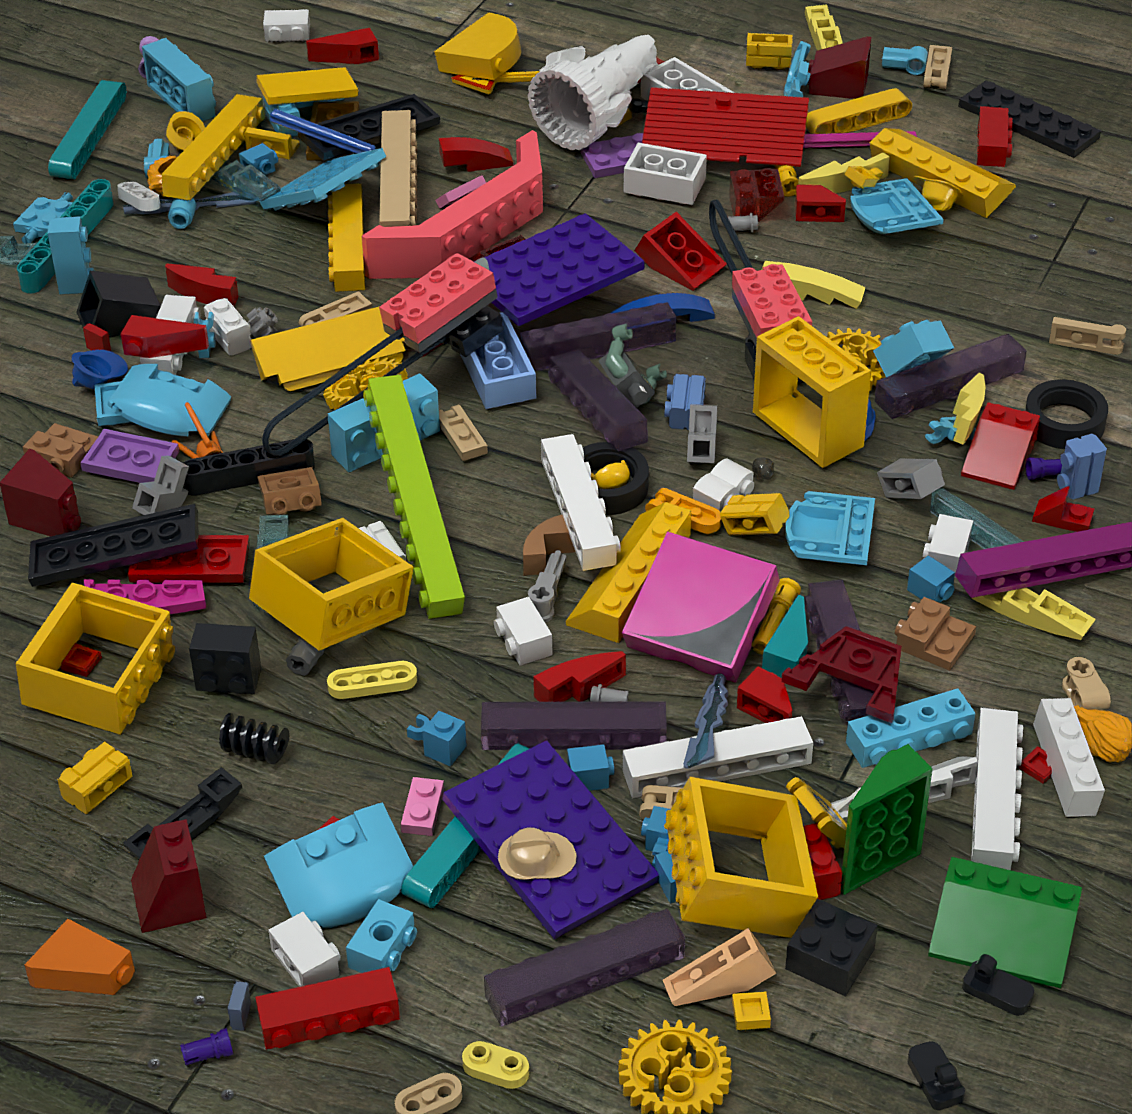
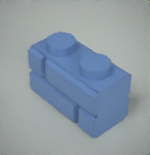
(682, 393)
(1082, 466)

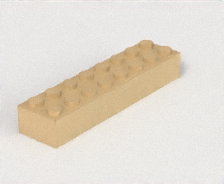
(398, 170)

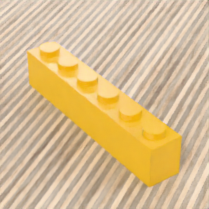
(345, 238)

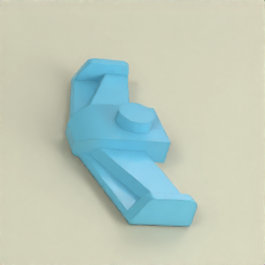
(798, 71)

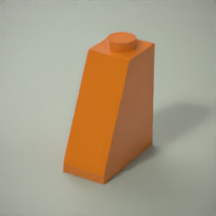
(80, 962)

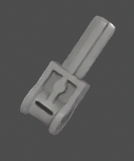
(545, 590)

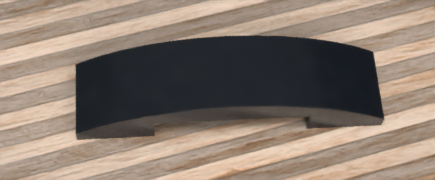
(213, 799)

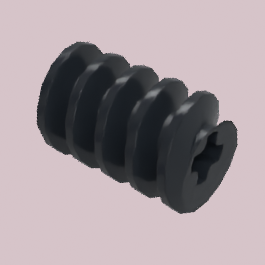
(253, 741)

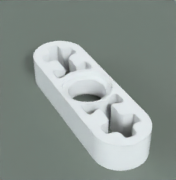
(138, 196)

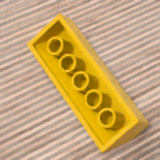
(916, 157)
(616, 588)

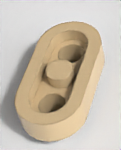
(427, 1093)

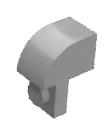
(702, 433)
(165, 491)

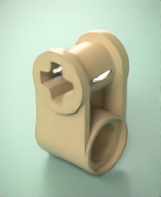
(1085, 685)

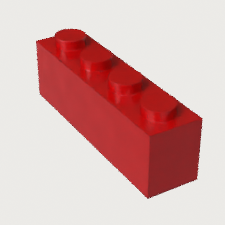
(327, 1008)

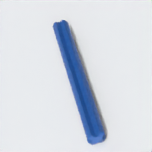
(319, 132)

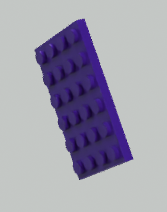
(558, 268)
(545, 794)

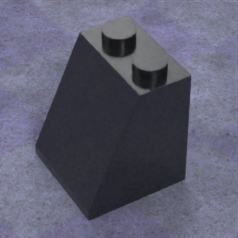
(113, 298)

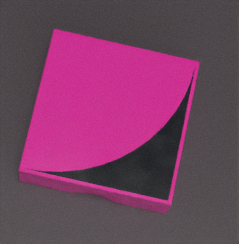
(701, 606)

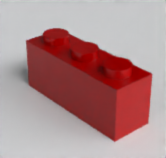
(994, 137)

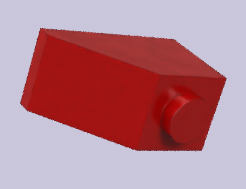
(818, 204)
(764, 697)

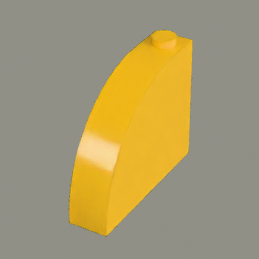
(482, 49)

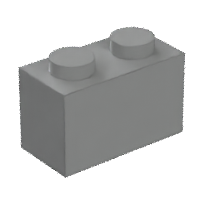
(911, 478)

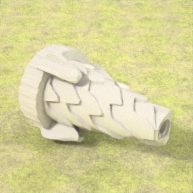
(582, 97)

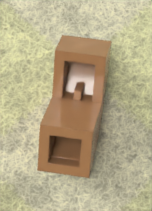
(544, 540)

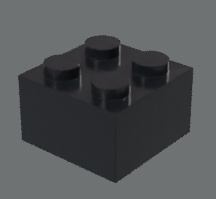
(225, 658)
(831, 947)

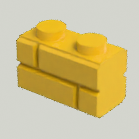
(769, 50)
(754, 514)
(94, 777)

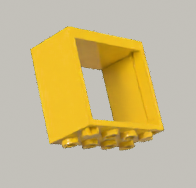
(805, 353)
(372, 598)
(109, 618)
(731, 900)

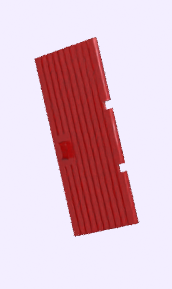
(728, 125)

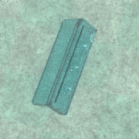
(984, 530)

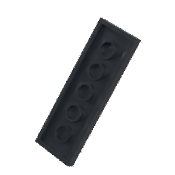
(1033, 119)
(367, 124)
(113, 545)

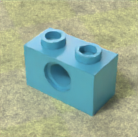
(381, 938)

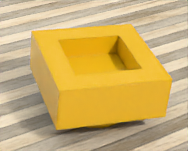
(751, 1010)

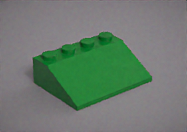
(886, 818)
(1008, 915)

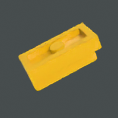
(279, 142)

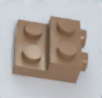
(62, 447)
(290, 491)
(933, 633)

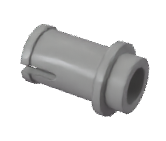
(744, 223)
(601, 694)

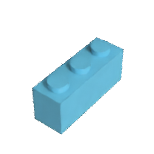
(69, 253)

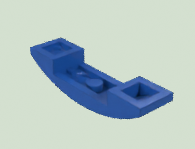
(693, 306)

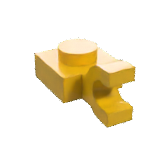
(863, 178)

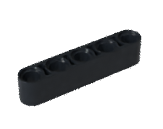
(243, 467)

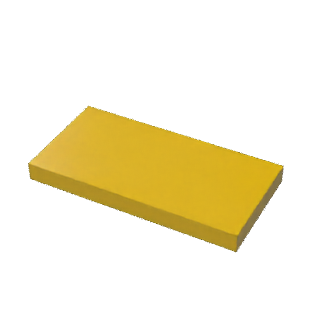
(307, 86)

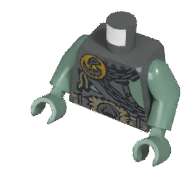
(626, 374)

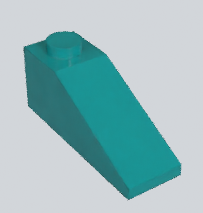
(788, 642)

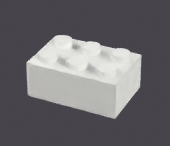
(665, 173)

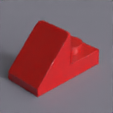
(1059, 513)

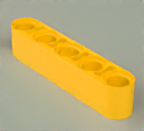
(859, 113)

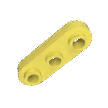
(372, 679)

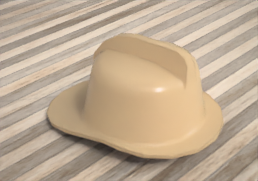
(536, 855)

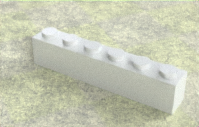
(579, 502)
(736, 755)
(995, 789)

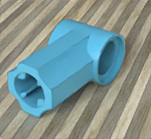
(904, 59)
(156, 150)

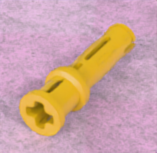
(788, 179)
(777, 610)

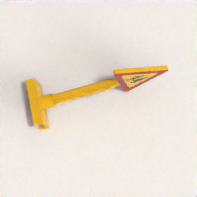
(487, 85)

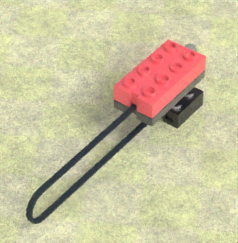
(761, 296)
(436, 309)

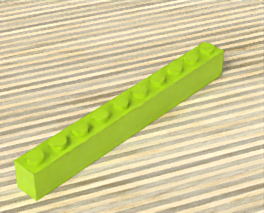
(414, 497)

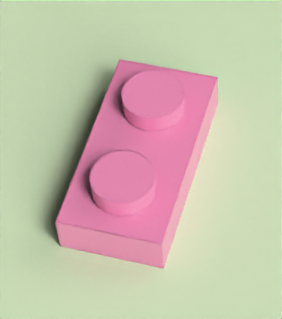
(459, 192)
(422, 806)

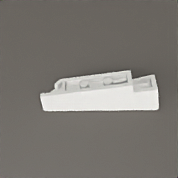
(944, 777)

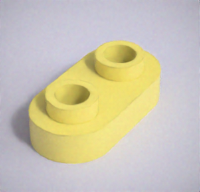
(494, 1064)

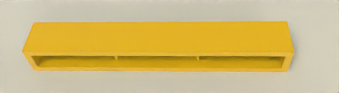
(212, 147)

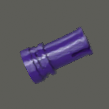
(1039, 467)
(208, 1047)

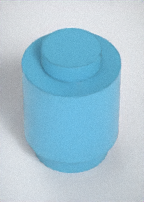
(181, 212)

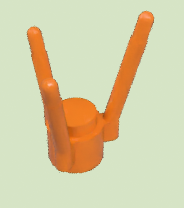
(206, 446)

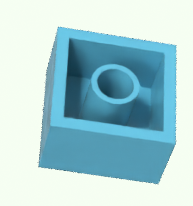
(913, 346)

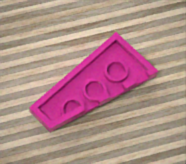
(171, 595)

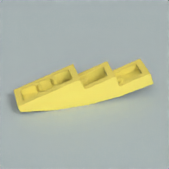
(822, 27)
(832, 174)
(822, 284)
(968, 408)
(1040, 611)

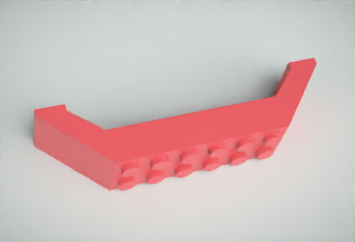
(465, 225)

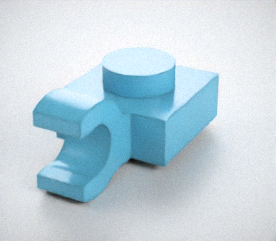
(211, 335)
(944, 429)

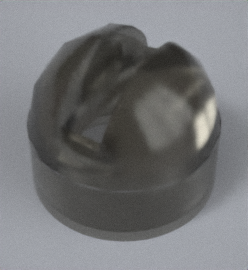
(763, 469)

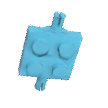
(36, 217)

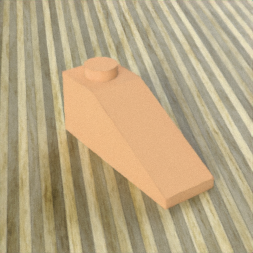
(722, 971)

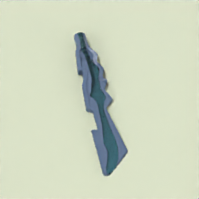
(222, 200)
(715, 704)

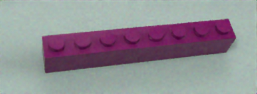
(1045, 560)

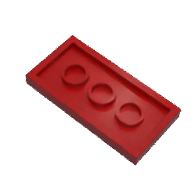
(216, 561)

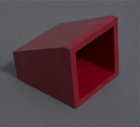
(841, 70)
(39, 497)
(168, 879)

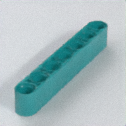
(87, 129)
(91, 206)
(445, 859)

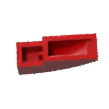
(473, 153)
(201, 283)
(578, 676)

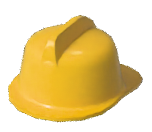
(183, 129)
(939, 193)

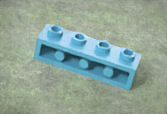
(918, 723)

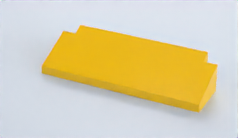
(321, 349)

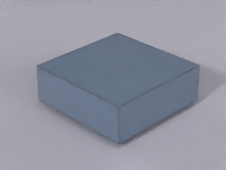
(239, 1006)

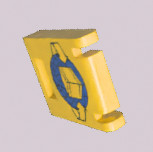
(821, 810)

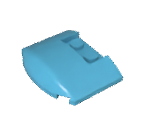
(893, 207)
(159, 398)
(831, 527)
(341, 868)

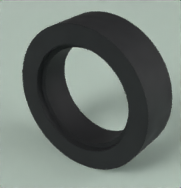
(1072, 394)
(628, 496)

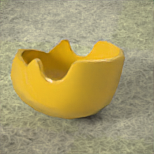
(612, 476)

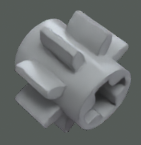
(262, 322)

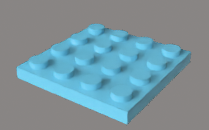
(324, 178)

